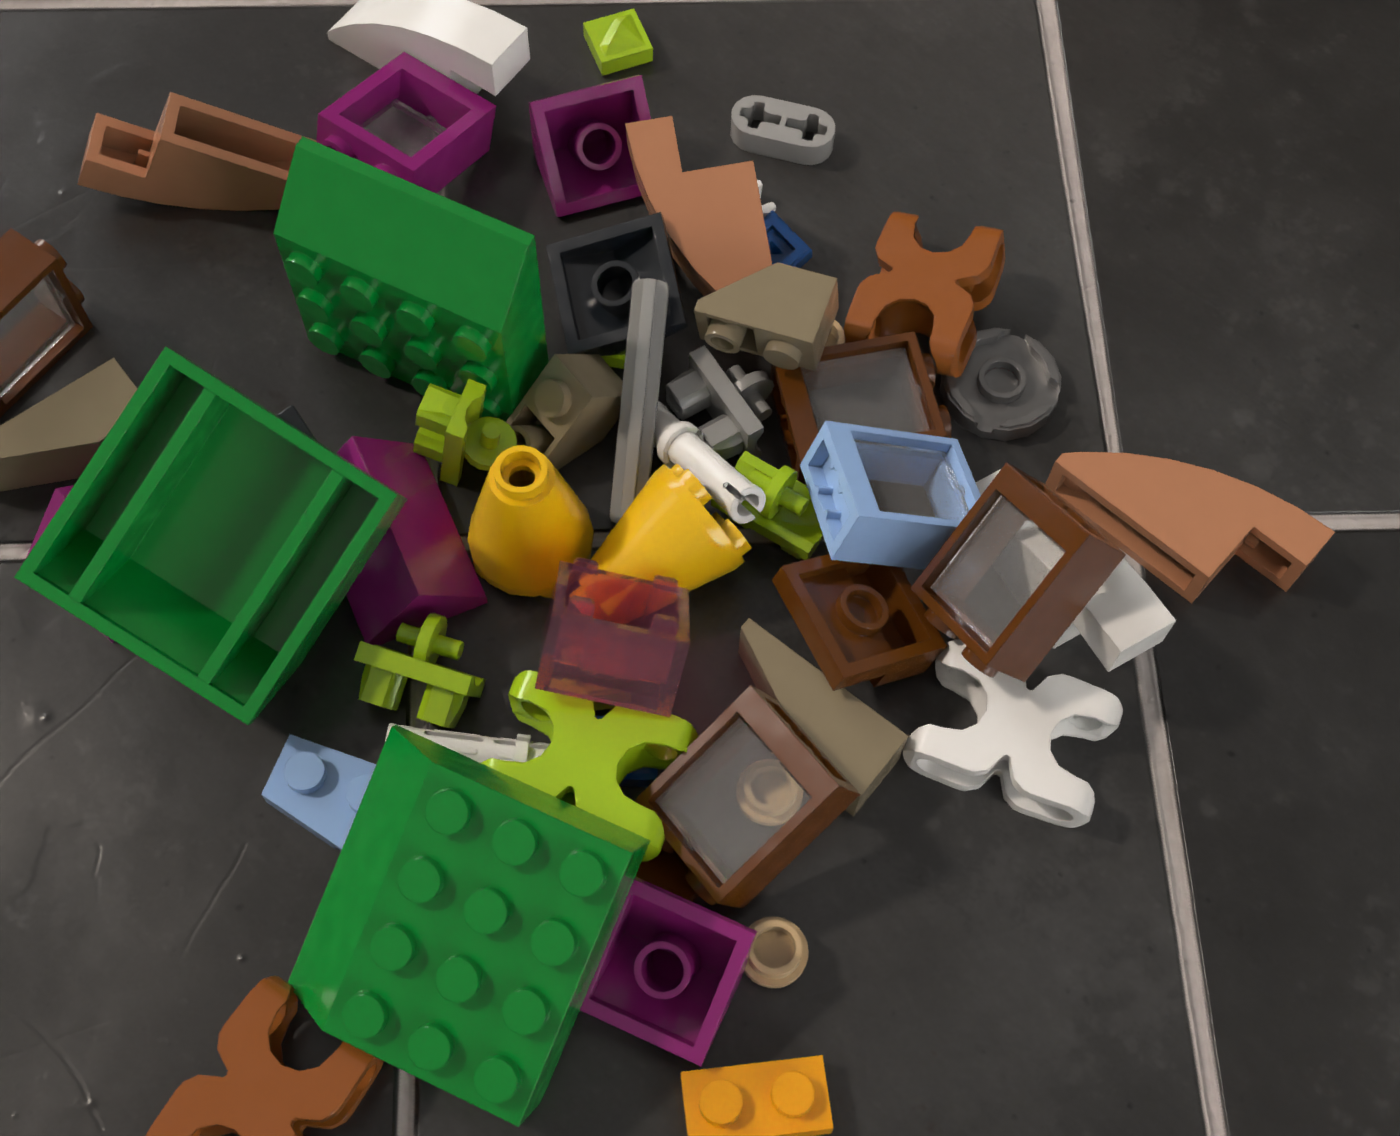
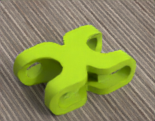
(595, 755)

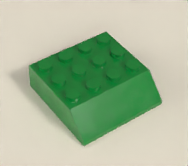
(410, 279)
(210, 537)
(464, 925)

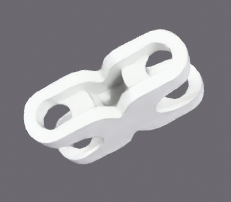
(1015, 738)

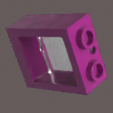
(410, 123)

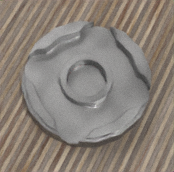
(1005, 387)

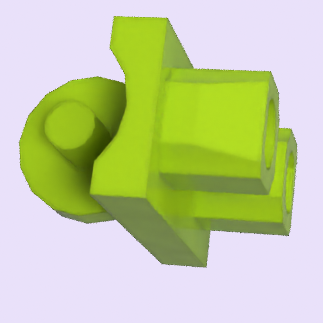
(455, 429)
(788, 509)
(389, 669)

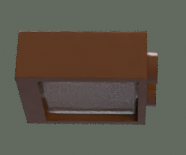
(37, 314)
(859, 383)
(1014, 575)
(746, 799)

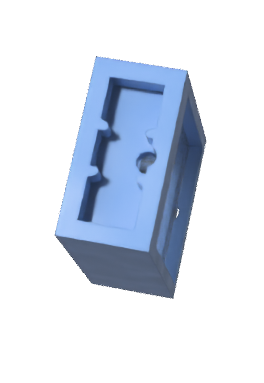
(887, 493)

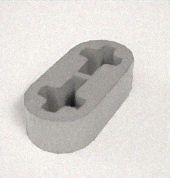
(782, 130)

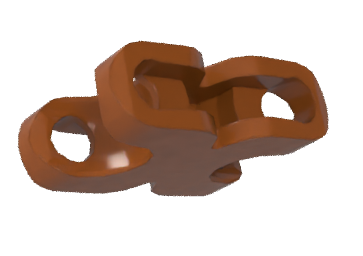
(928, 291)
(259, 1090)

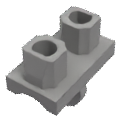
(730, 398)

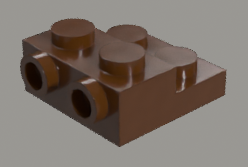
(859, 620)

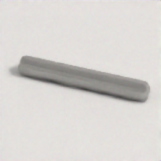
(639, 393)

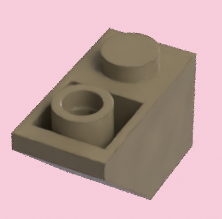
(772, 314)
(568, 407)

